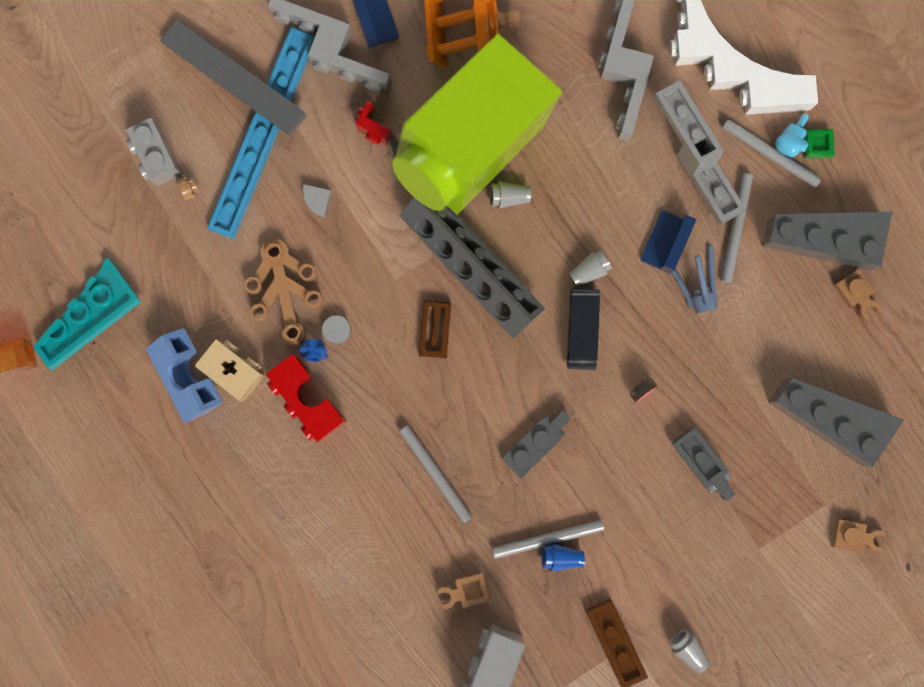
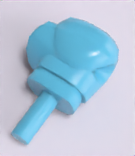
(792, 139)

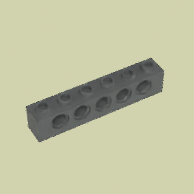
(474, 266)

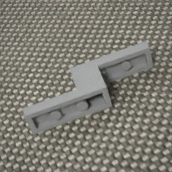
(329, 45)
(626, 68)
(699, 152)

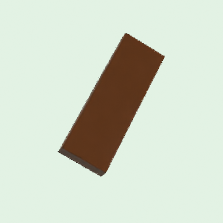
(616, 643)

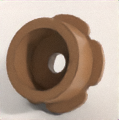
(187, 187)

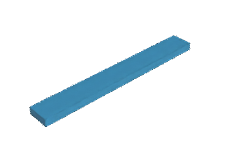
(260, 138)

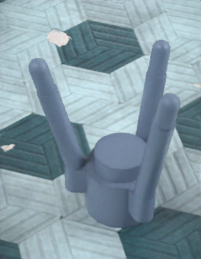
(706, 298)

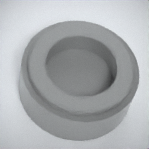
(336, 329)

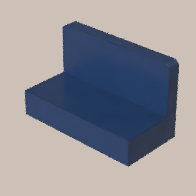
(376, 21)
(667, 241)

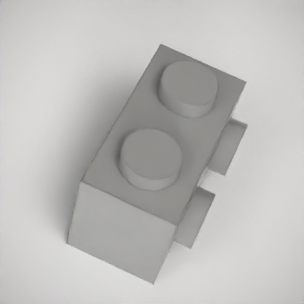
(153, 151)

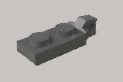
(536, 444)
(704, 463)

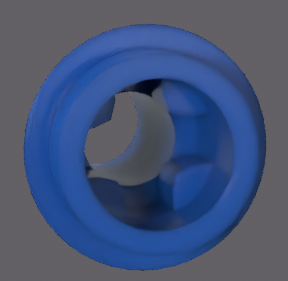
(560, 558)

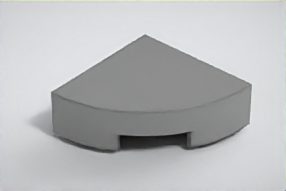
(317, 199)

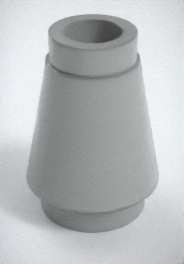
(508, 194)
(591, 268)
(689, 650)

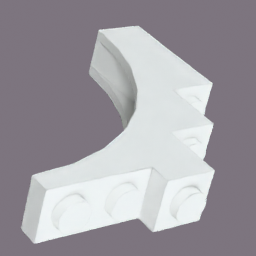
(727, 68)

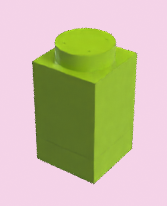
(473, 127)

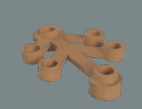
(282, 286)

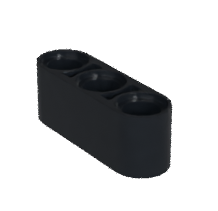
(583, 329)

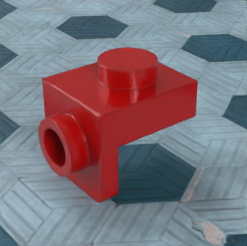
(373, 131)

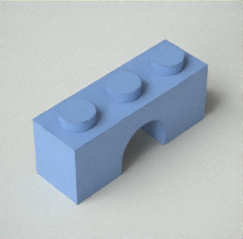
(171, 359)

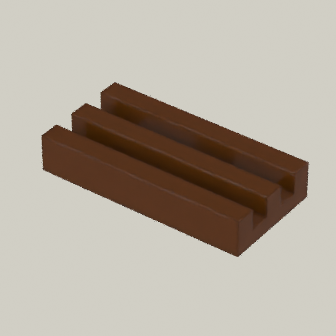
(437, 305)

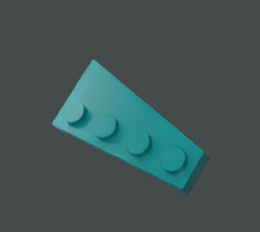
(95, 309)

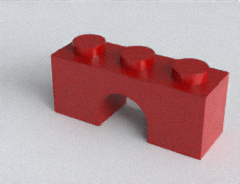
(288, 381)

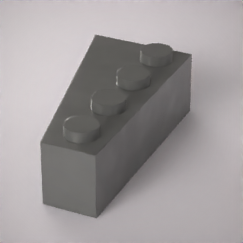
(839, 238)
(841, 422)

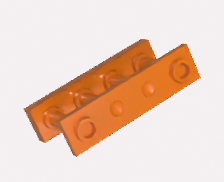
(486, 23)

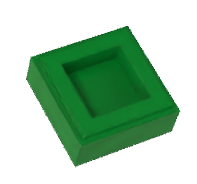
(820, 144)

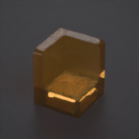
(17, 354)

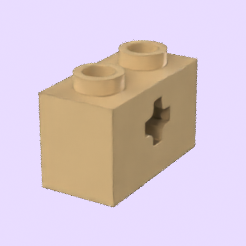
(214, 365)

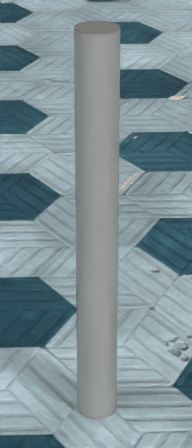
(771, 153)
(736, 230)
(435, 474)
(547, 539)

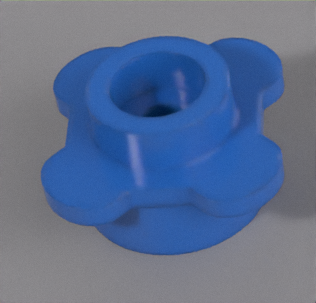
(313, 350)

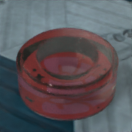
(642, 390)

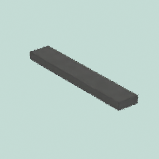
(233, 78)

